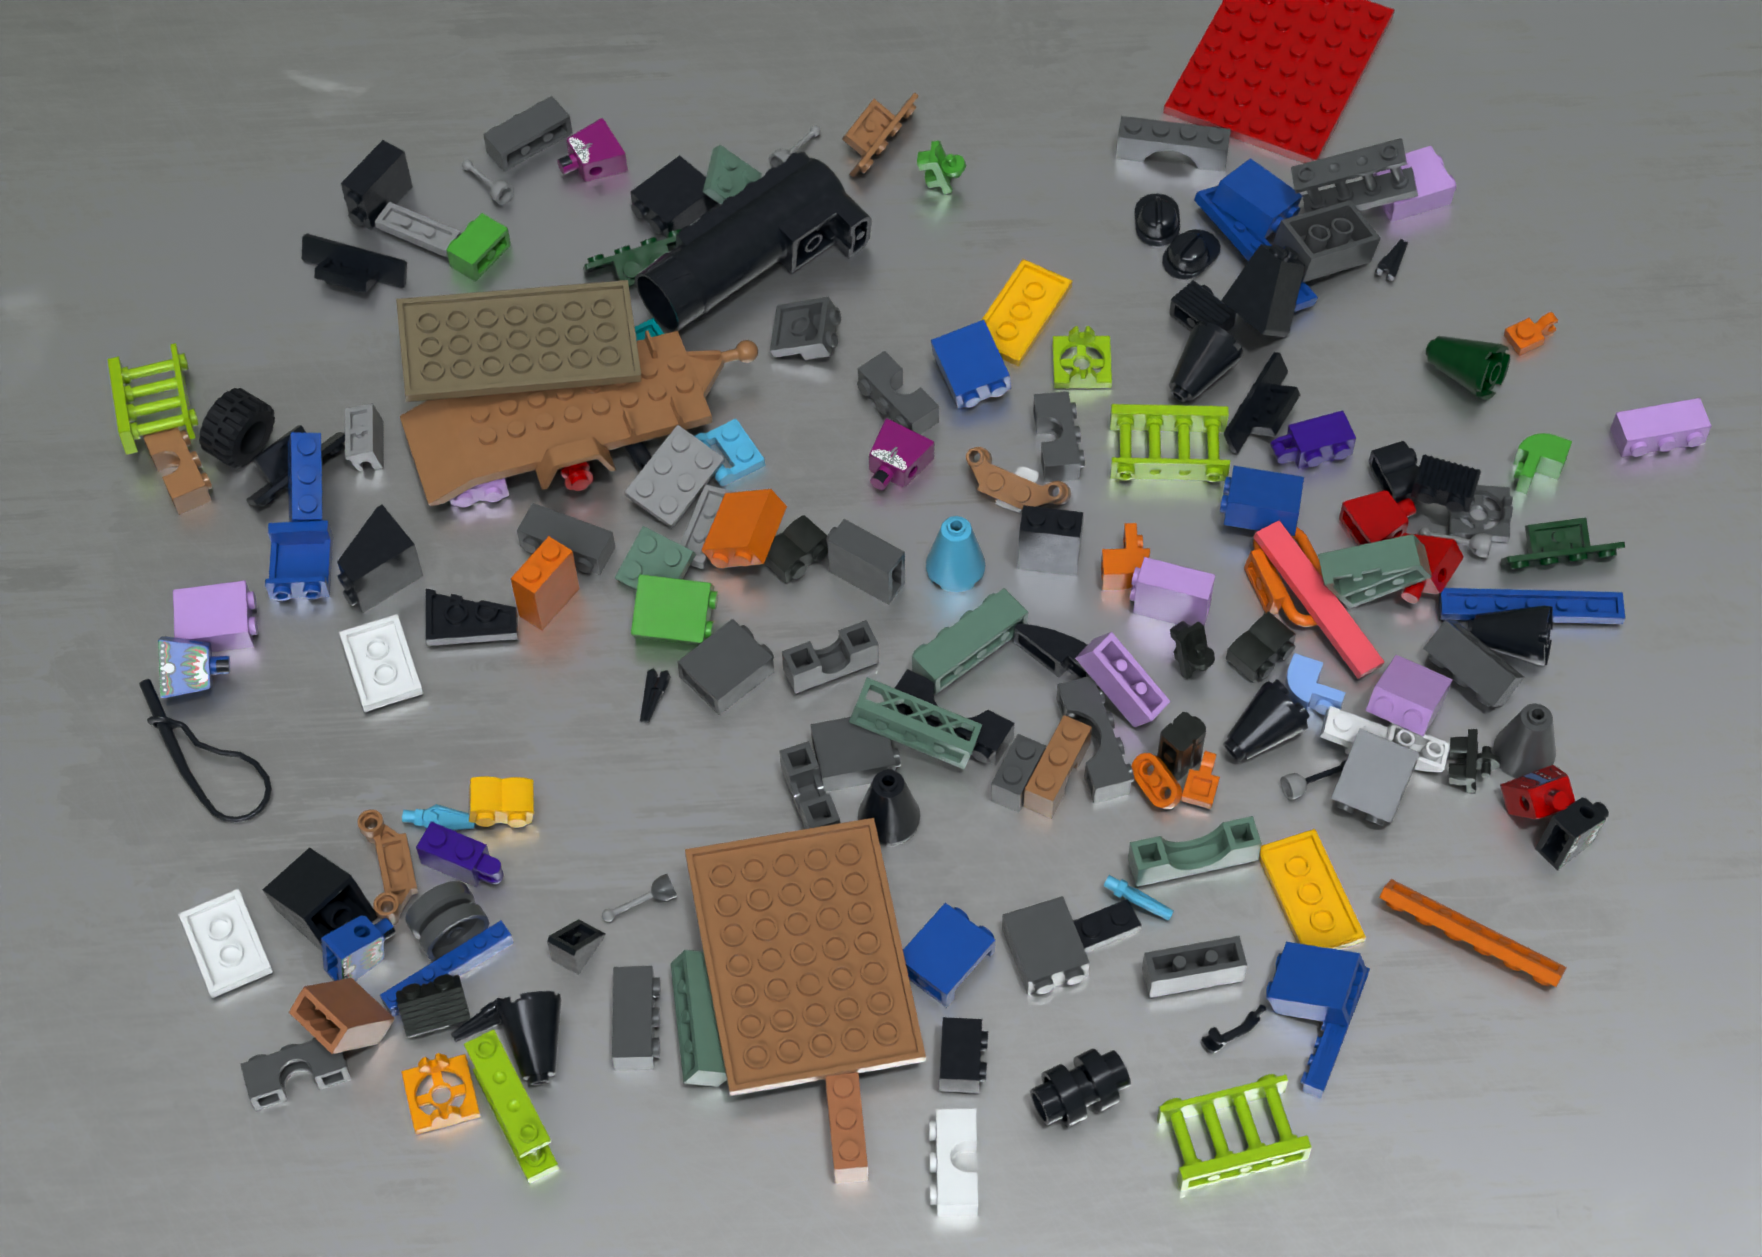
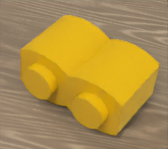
(501, 800)

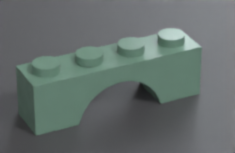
(1227, 846)

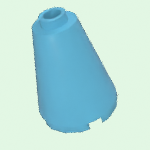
(955, 556)

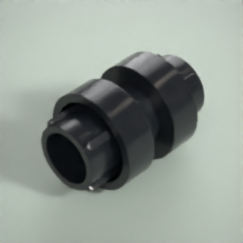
(1091, 1082)

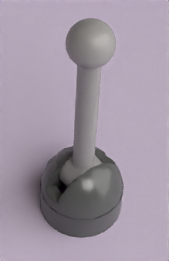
(661, 890)

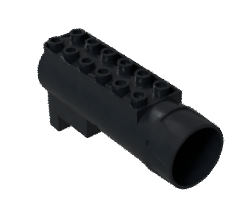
(779, 218)

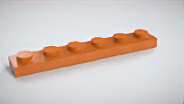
(1481, 937)

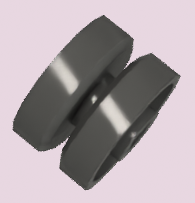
(445, 918)

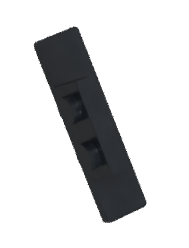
(351, 265)
(1264, 406)
(274, 464)

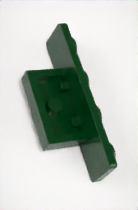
(630, 261)
(1557, 540)

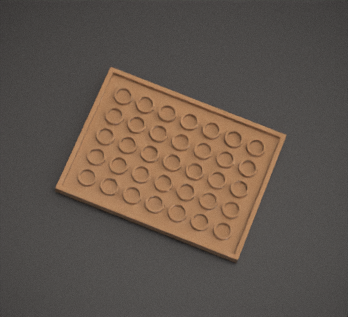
(803, 956)

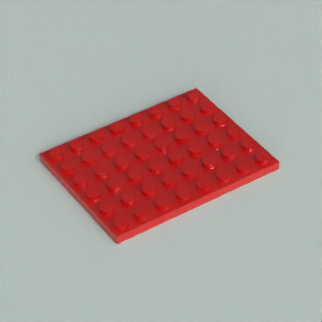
(1279, 71)

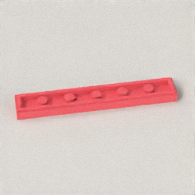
(1318, 599)

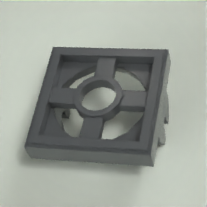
(1501, 531)

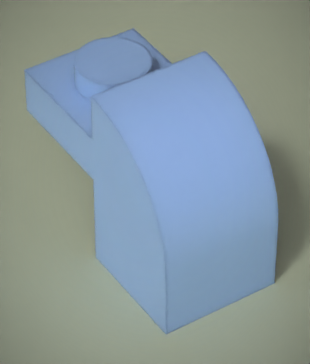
(1304, 687)

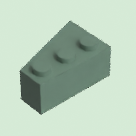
(1374, 569)

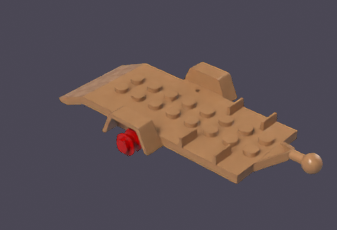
(508, 434)

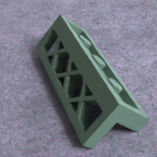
(913, 729)

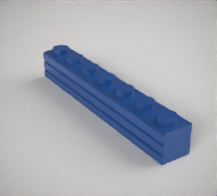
(455, 962)
(1326, 1055)

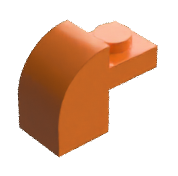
(1119, 564)

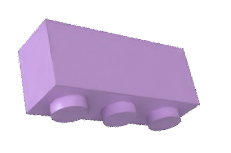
(1660, 427)
(1122, 679)

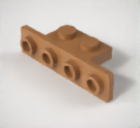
(872, 128)

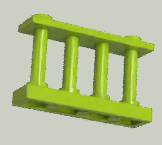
(125, 394)
(1169, 418)
(511, 1106)
(1227, 1164)

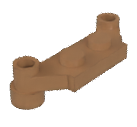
(1011, 487)
(394, 864)

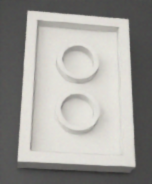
(381, 663)
(225, 943)

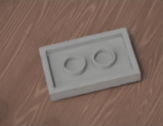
(674, 476)

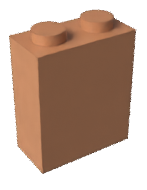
(341, 1015)

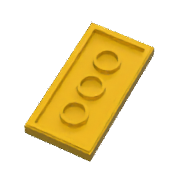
(1024, 309)
(1310, 892)

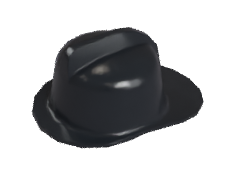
(1157, 219)
(1190, 254)

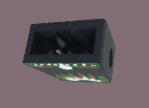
(1581, 822)

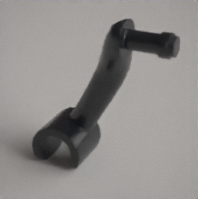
(1216, 1041)

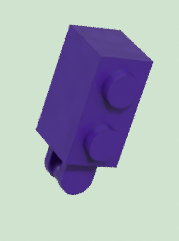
(1316, 441)
(458, 856)

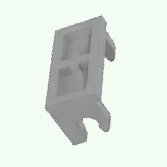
(364, 436)

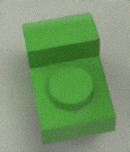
(1540, 454)

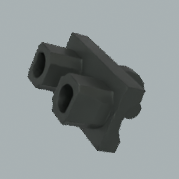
(1191, 648)
(1468, 748)

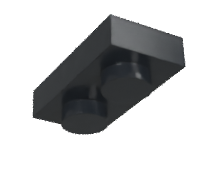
(1107, 925)

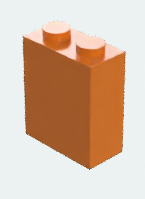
(744, 528)
(545, 583)

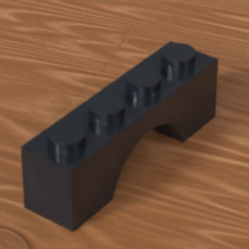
(995, 731)

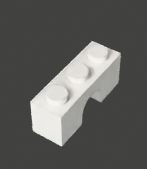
(955, 1190)

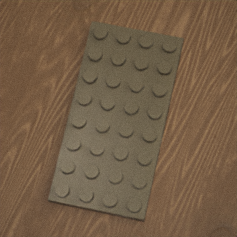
(517, 340)

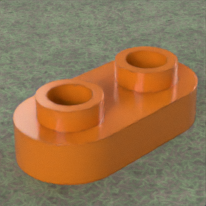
(1158, 782)

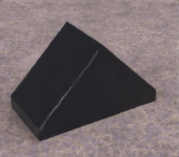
(574, 945)

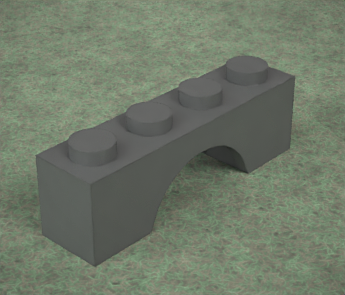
(1203, 144)
(1106, 771)

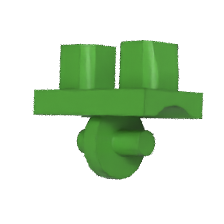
(940, 167)

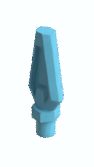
(440, 815)
(1137, 897)

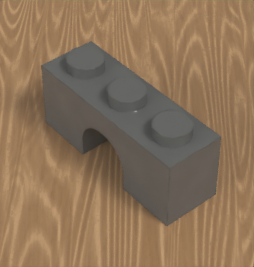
(879, 381)
(1055, 416)
(852, 651)
(806, 787)
(268, 1074)

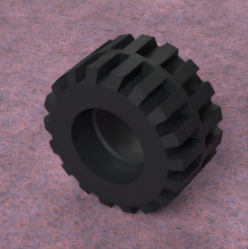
(236, 428)

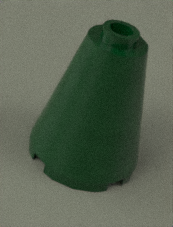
(1470, 363)

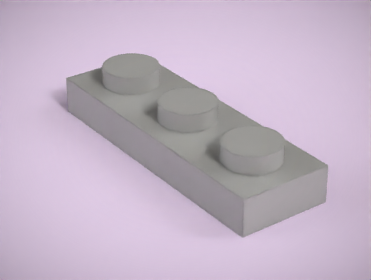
(416, 228)
(702, 521)

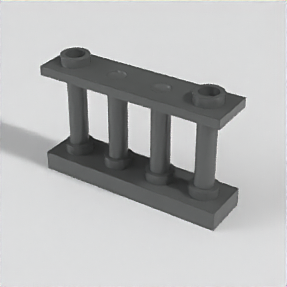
(1363, 162)

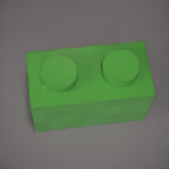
(478, 247)

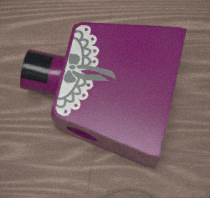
(594, 153)
(898, 455)

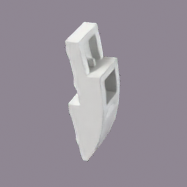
(1343, 729)

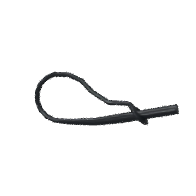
(166, 725)

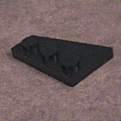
(466, 621)

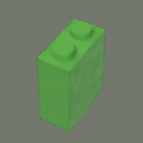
(673, 610)

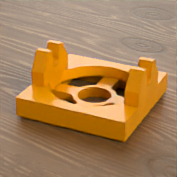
(446, 1113)

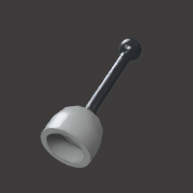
(1295, 785)

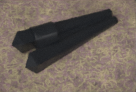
(1391, 262)
(653, 691)
(480, 1022)

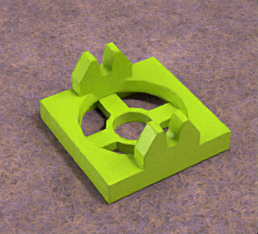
(1082, 377)

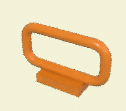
(1270, 586)

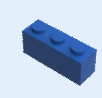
(304, 477)

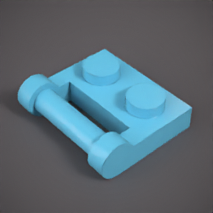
(736, 448)

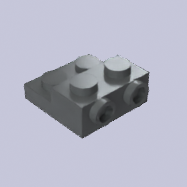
(805, 329)

